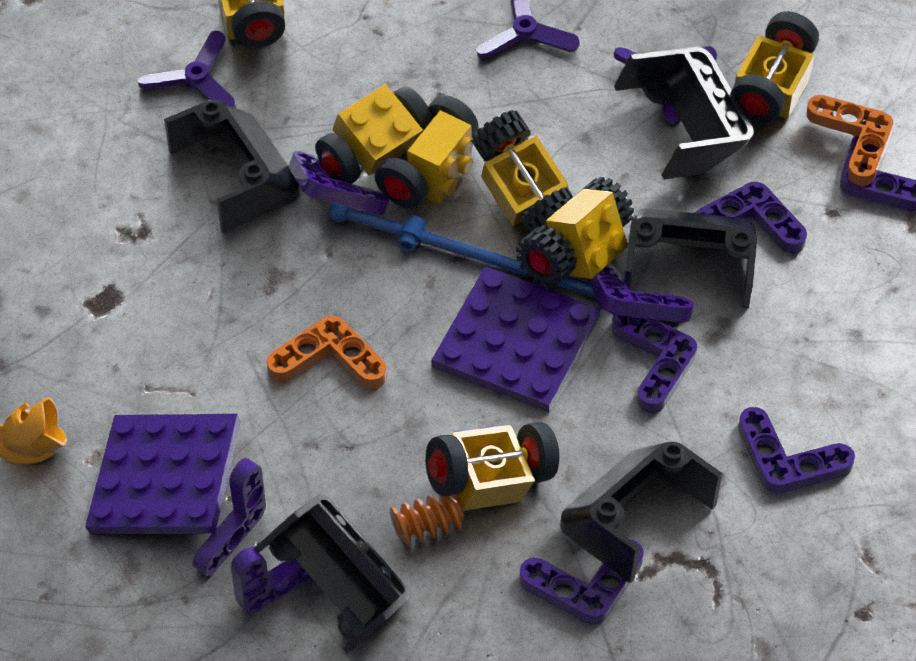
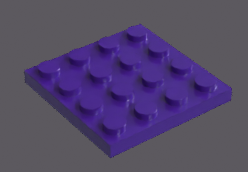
(516, 338)
(163, 474)

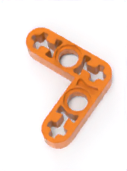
(867, 133)
(325, 344)

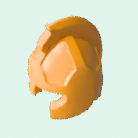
(31, 434)

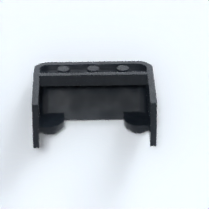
(700, 98)
(264, 178)
(697, 230)
(598, 511)
(340, 565)

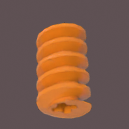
(427, 518)

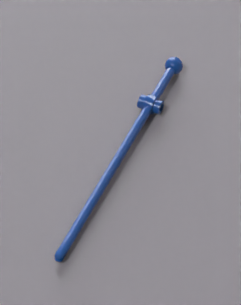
(413, 233)

